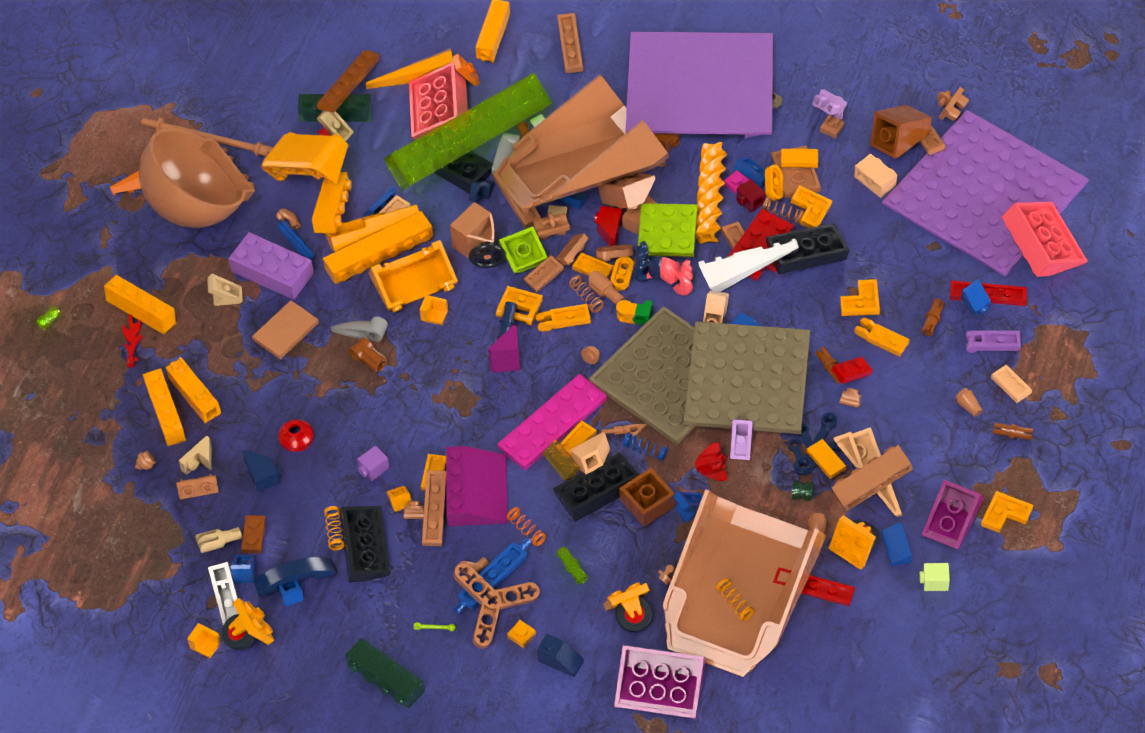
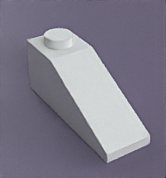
(223, 590)

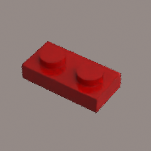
(851, 370)

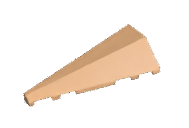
(861, 448)

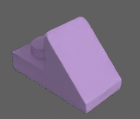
(741, 439)

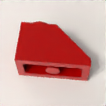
(609, 223)

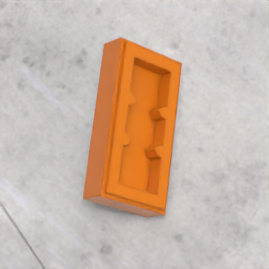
(466, 70)

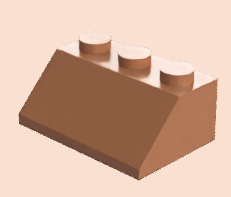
(627, 191)

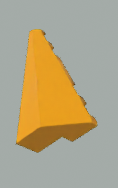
(412, 71)
(362, 227)

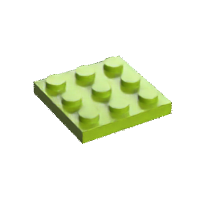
(668, 229)

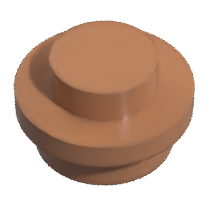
(590, 354)

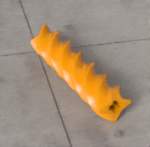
(708, 193)

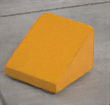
(398, 498)

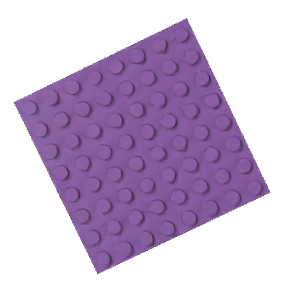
(700, 82)
(973, 184)

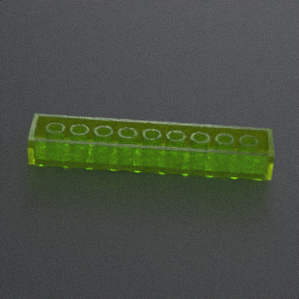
(467, 131)

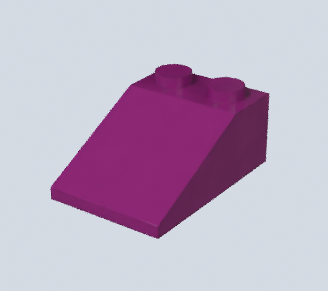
(952, 514)

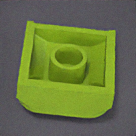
(523, 250)

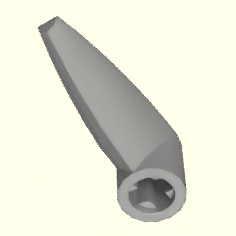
(504, 149)
(372, 330)

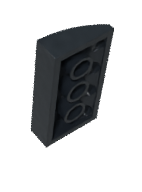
(466, 170)
(816, 247)
(596, 489)
(364, 543)

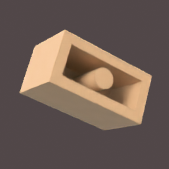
(875, 175)

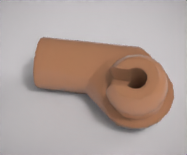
(286, 214)

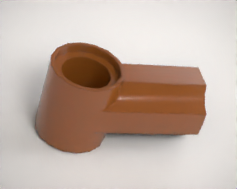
(365, 352)

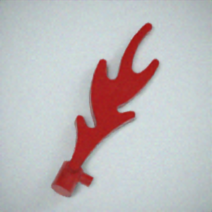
(130, 336)

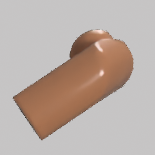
(478, 566)

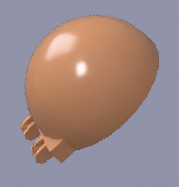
(191, 179)

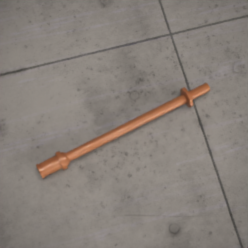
(258, 148)

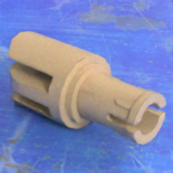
(216, 539)

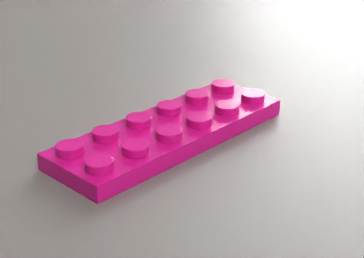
(552, 421)

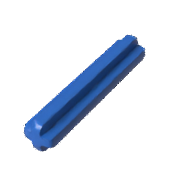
(296, 241)

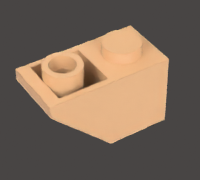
(715, 307)
(591, 453)

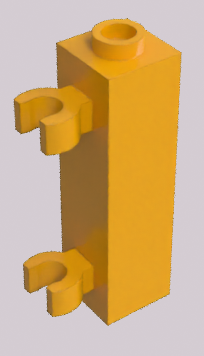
(492, 30)
(193, 390)

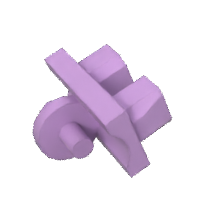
(830, 103)

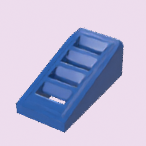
(291, 592)

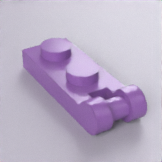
(993, 341)

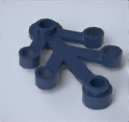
(807, 460)

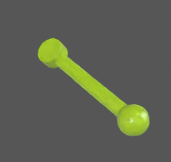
(451, 627)

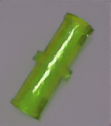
(572, 565)

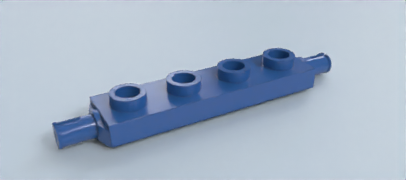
(495, 573)

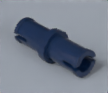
(507, 318)

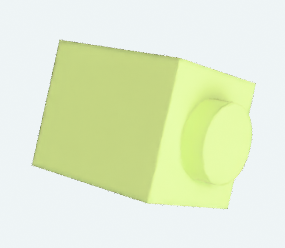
(935, 576)

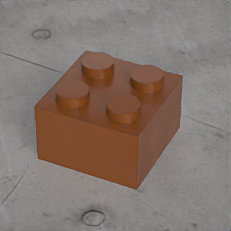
(647, 497)

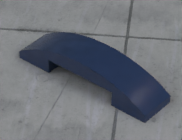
(292, 571)

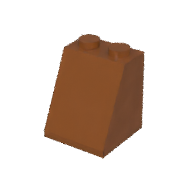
(898, 129)

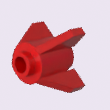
(710, 463)

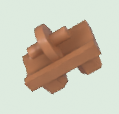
(945, 99)
(551, 225)

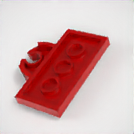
(755, 236)

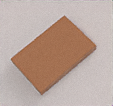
(796, 176)
(285, 329)

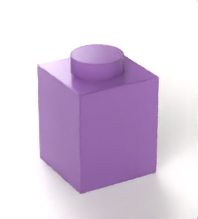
(373, 463)

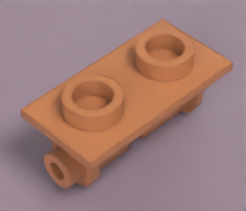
(197, 487)

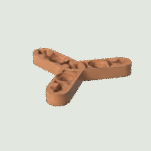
(493, 609)

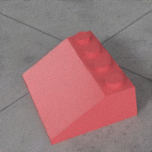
(436, 99)
(1043, 238)

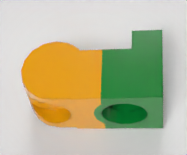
(634, 313)

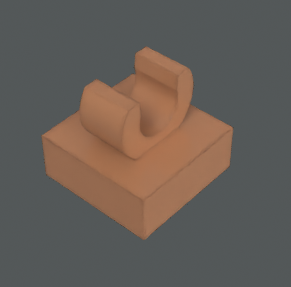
(832, 126)

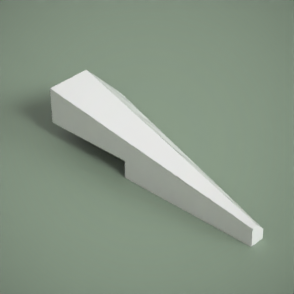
(732, 269)

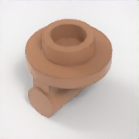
(850, 398)
(413, 510)
(667, 575)

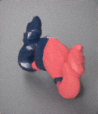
(663, 268)

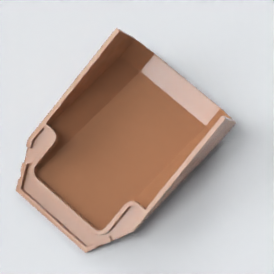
(579, 149)
(747, 550)

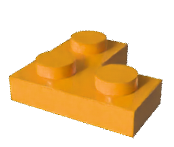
(814, 204)
(865, 304)
(1005, 507)

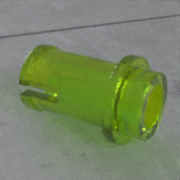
(45, 320)

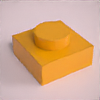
(521, 634)

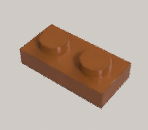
(253, 534)

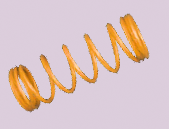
(334, 540)
(724, 588)

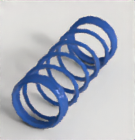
(662, 454)

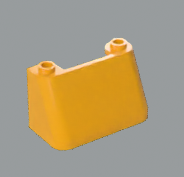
(306, 155)
(413, 277)

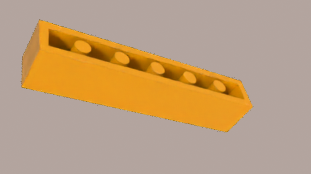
(378, 247)

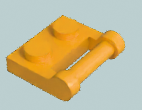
(525, 301)

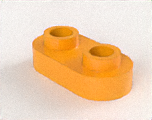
(774, 182)
(622, 275)

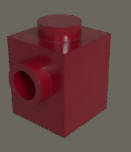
(750, 195)

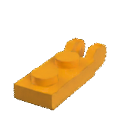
(563, 317)
(882, 337)

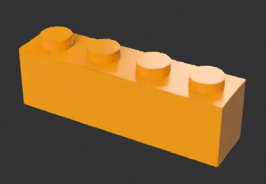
(331, 204)
(140, 304)
(164, 407)

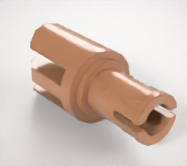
(604, 287)

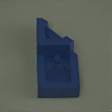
(480, 190)

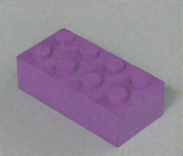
(271, 265)

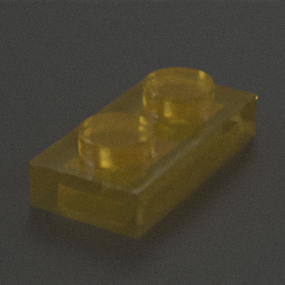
(561, 460)

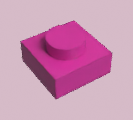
(735, 180)

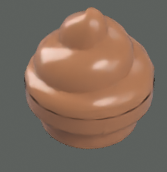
(144, 461)

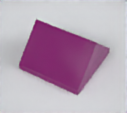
(505, 352)

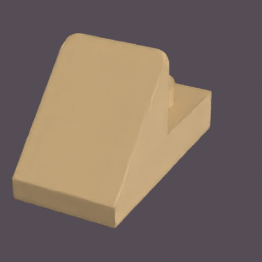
(335, 124)
(224, 291)
(198, 454)

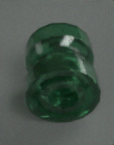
(802, 490)

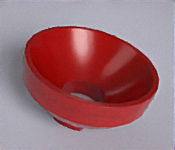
(297, 441)

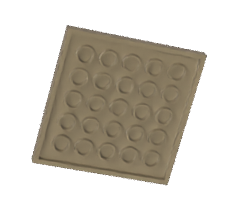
(653, 374)
(747, 376)

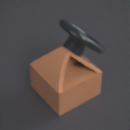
(475, 237)

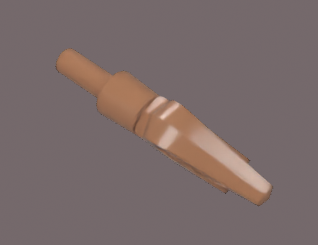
(625, 429)

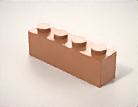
(872, 477)

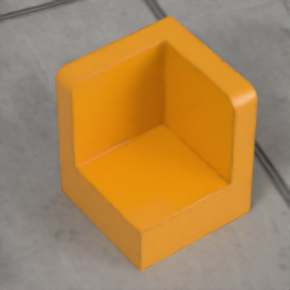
(433, 310)
(204, 640)

